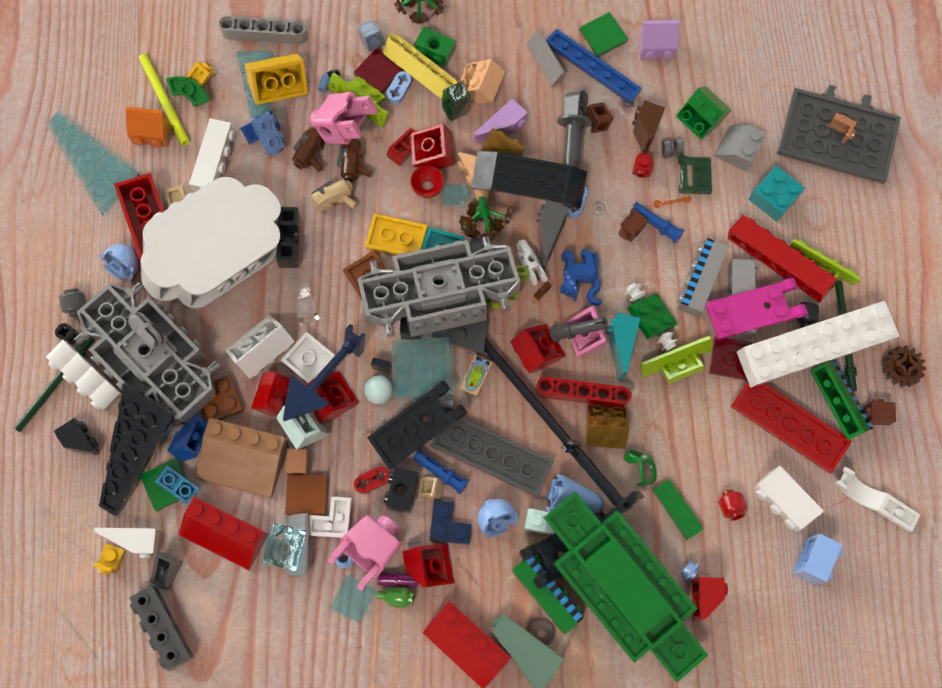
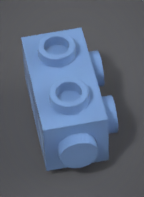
(266, 131)

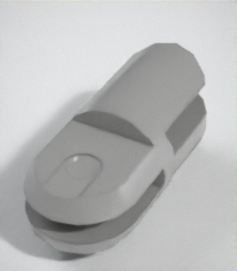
(147, 330)

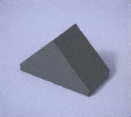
(164, 570)

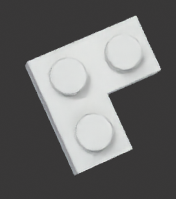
(335, 524)

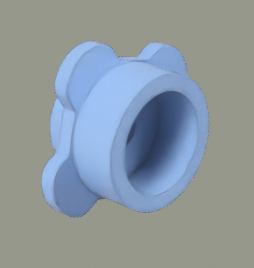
(690, 570)

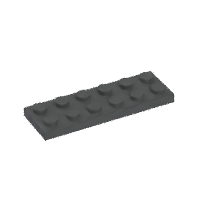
(494, 455)

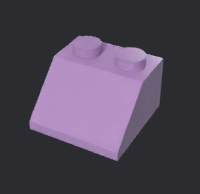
(659, 39)

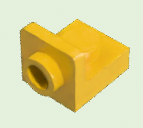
(201, 72)
(110, 559)

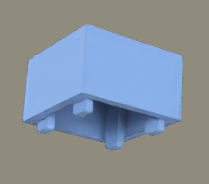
(818, 559)

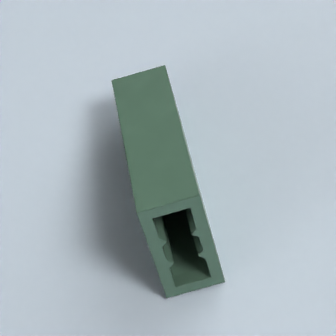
(529, 654)

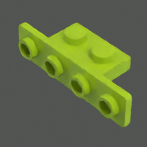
(361, 89)
(825, 263)
(678, 362)

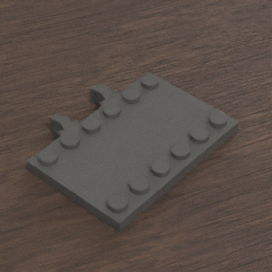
(812, 141)

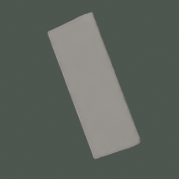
(545, 58)
(300, 521)

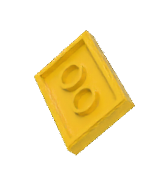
(395, 235)

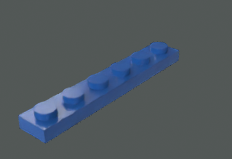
(593, 66)

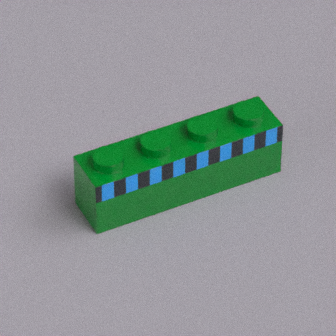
(841, 399)
(550, 597)

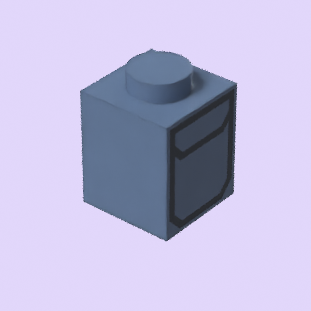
(370, 35)

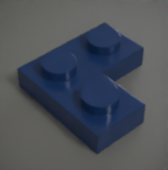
(444, 529)

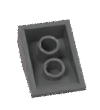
(551, 222)

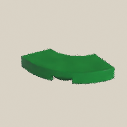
(189, 88)

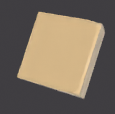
(431, 488)

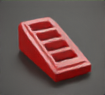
(397, 154)

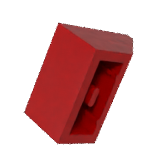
(271, 393)

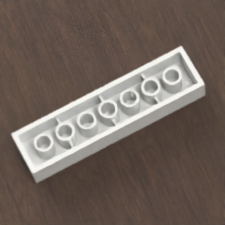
(817, 344)

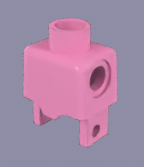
(339, 124)
(369, 545)

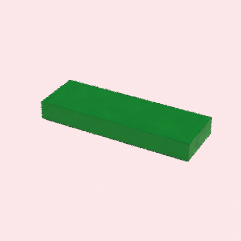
(677, 509)

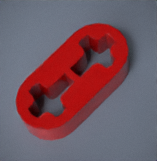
(370, 475)

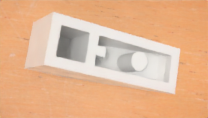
(136, 540)

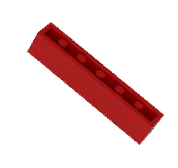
(781, 258)

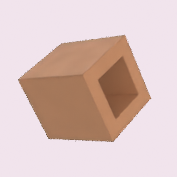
(297, 461)

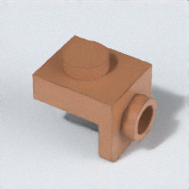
(843, 125)

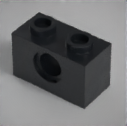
(405, 501)

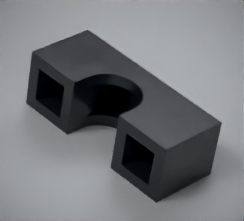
(289, 237)

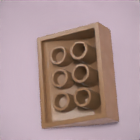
(241, 457)

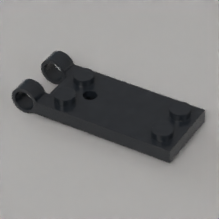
(409, 432)
(548, 554)

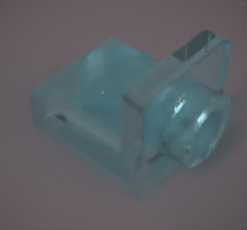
(455, 195)

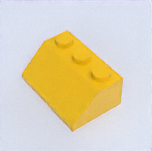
(276, 78)

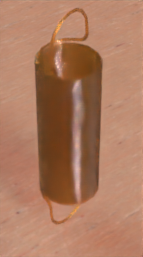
(540, 293)

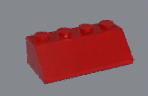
(222, 533)
(466, 645)

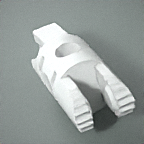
(530, 262)

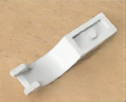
(877, 501)

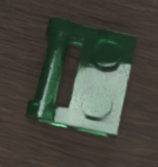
(700, 175)

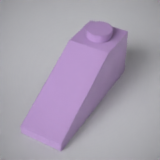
(507, 119)

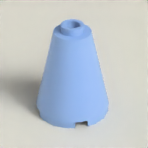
(563, 487)

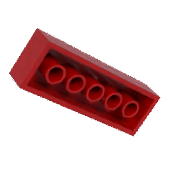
(139, 204)

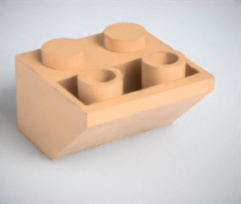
(482, 80)

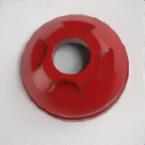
(427, 174)

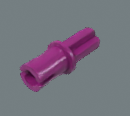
(396, 580)

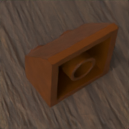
(646, 123)

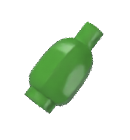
(396, 597)

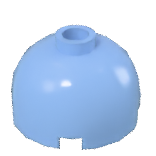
(121, 261)
(496, 516)

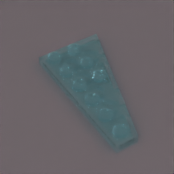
(91, 160)

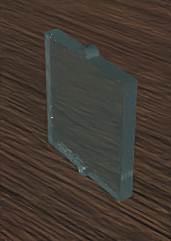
(352, 601)

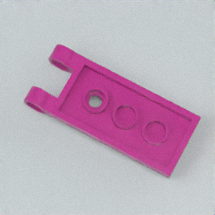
(747, 311)

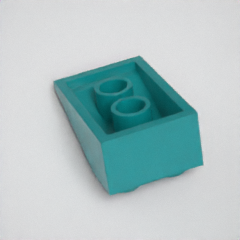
(621, 341)

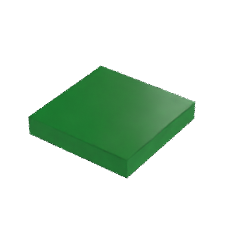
(603, 34)
(158, 495)

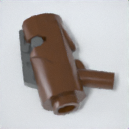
(306, 150)
(350, 161)

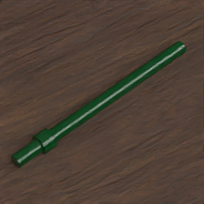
(850, 370)
(49, 389)

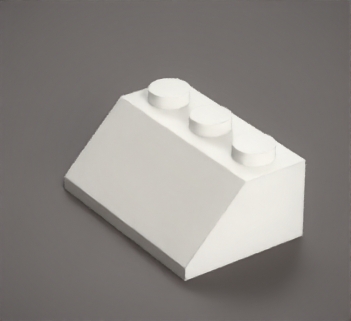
(260, 346)
(787, 499)

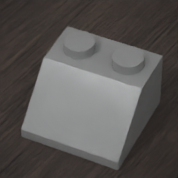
(740, 145)

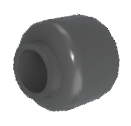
(72, 301)

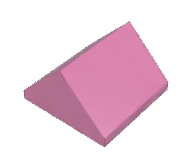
(587, 342)

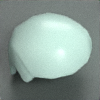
(378, 389)

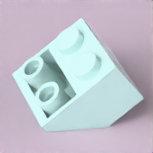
(302, 429)

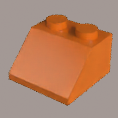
(147, 127)

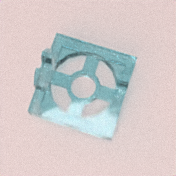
(292, 561)

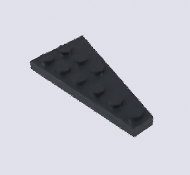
(134, 440)

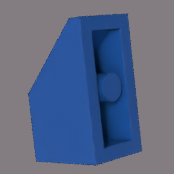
(188, 439)

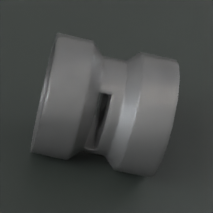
(672, 148)

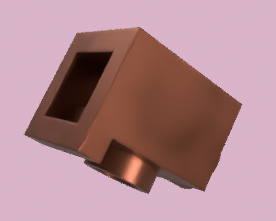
(600, 117)
(632, 225)

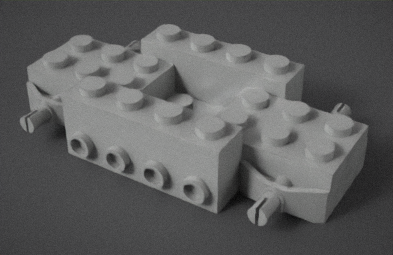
(431, 307)
(164, 374)

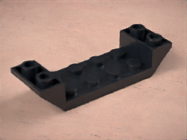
(529, 178)

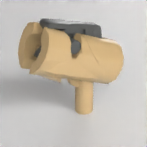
(332, 193)

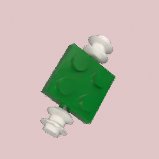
(653, 316)

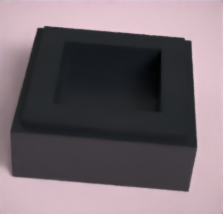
(381, 365)

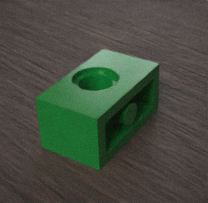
(445, 46)

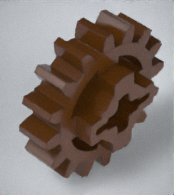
(909, 360)

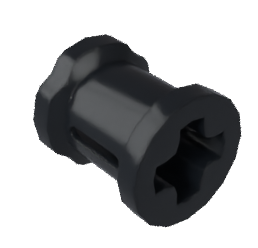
(68, 332)

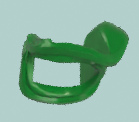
(633, 456)

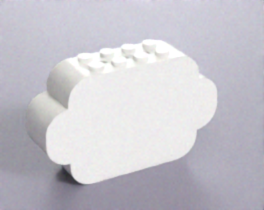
(209, 242)

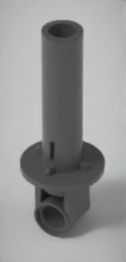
(574, 120)

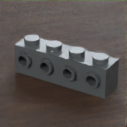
(161, 628)

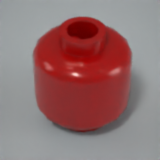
(733, 505)

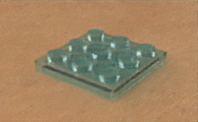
(420, 366)

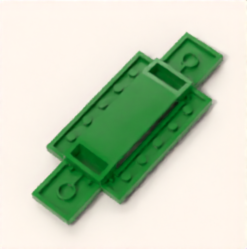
(632, 582)

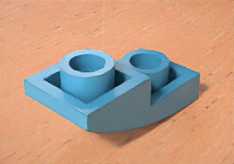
(177, 485)

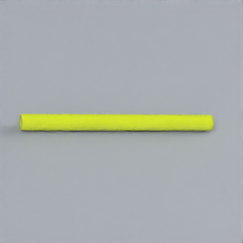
(167, 106)

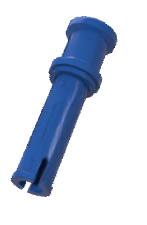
(663, 226)
(448, 476)

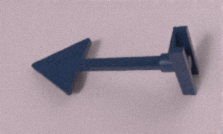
(302, 398)

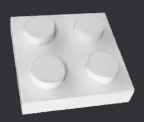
(307, 357)

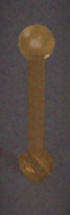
(657, 203)

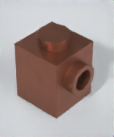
(880, 412)

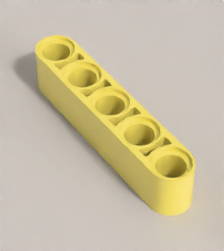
(417, 65)

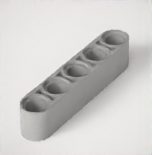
(255, 28)

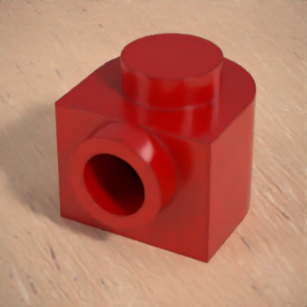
(643, 165)

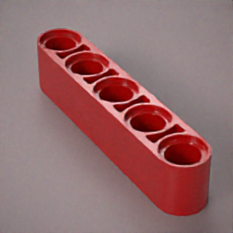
(592, 388)

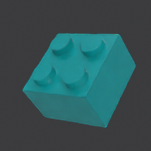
(776, 193)

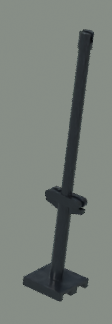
(570, 445)

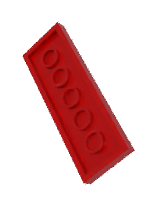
(792, 425)

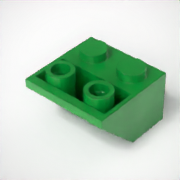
(703, 112)

